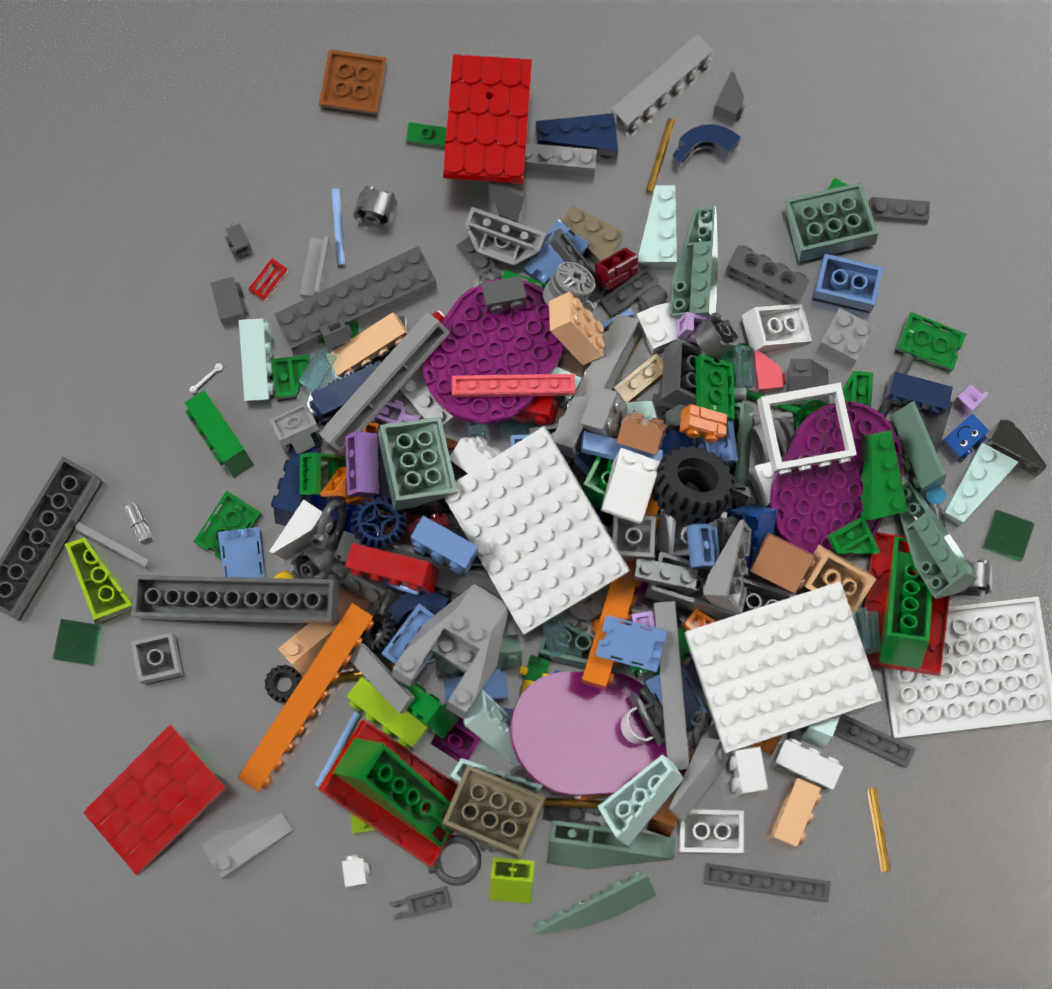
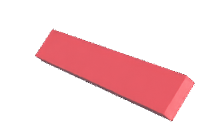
(513, 385)

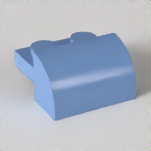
(724, 448)
(702, 545)

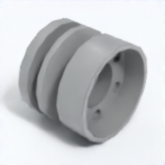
(569, 278)
(784, 435)

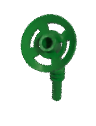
(801, 412)

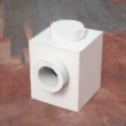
(355, 871)

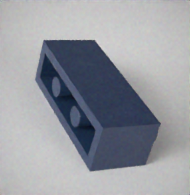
(925, 393)

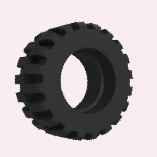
(700, 468)

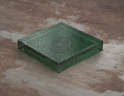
(1008, 535)
(77, 642)

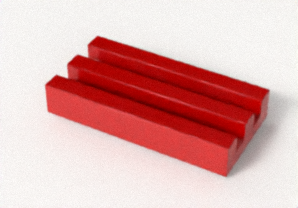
(252, 288)

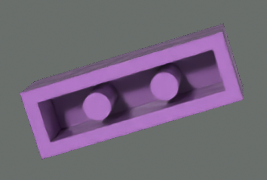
(362, 464)

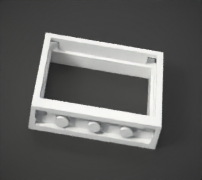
(799, 395)

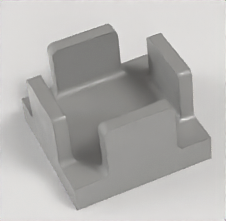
(295, 428)

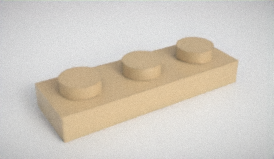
(640, 378)

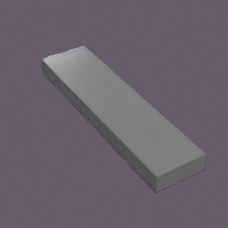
(112, 545)
(381, 678)

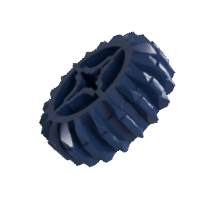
(371, 525)

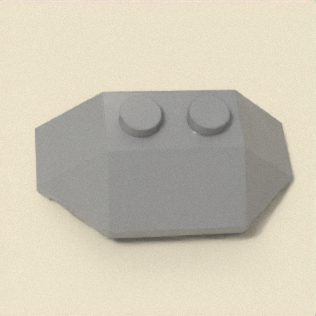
(502, 237)

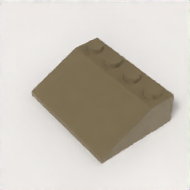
(493, 811)

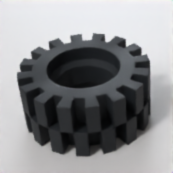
(388, 633)
(274, 674)

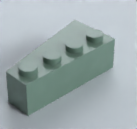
(580, 647)

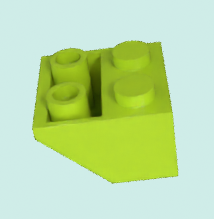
(511, 880)

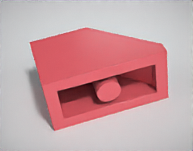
(767, 374)

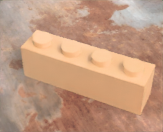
(369, 344)

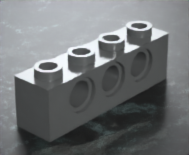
(756, 276)

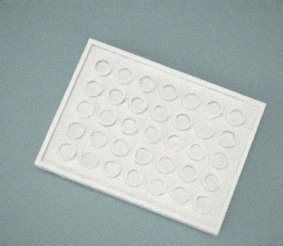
(535, 530)
(782, 666)
(989, 675)

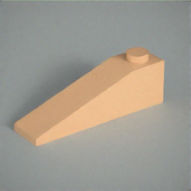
(306, 645)

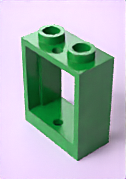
(311, 471)

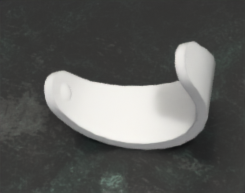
(628, 733)

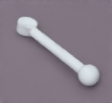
(218, 368)

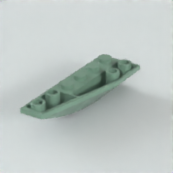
(697, 269)
(933, 548)
(598, 847)
(602, 906)

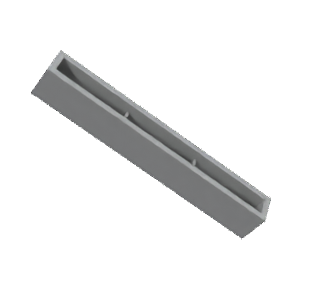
(603, 373)
(385, 381)

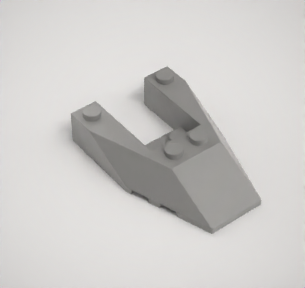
(465, 635)

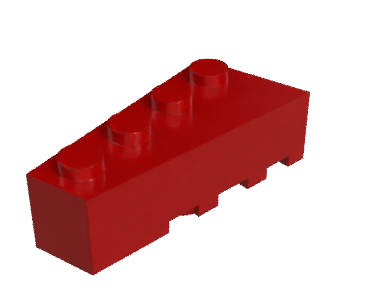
(541, 410)
(393, 568)

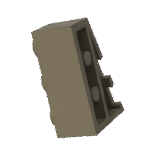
(603, 237)

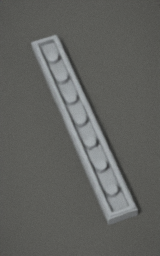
(672, 686)

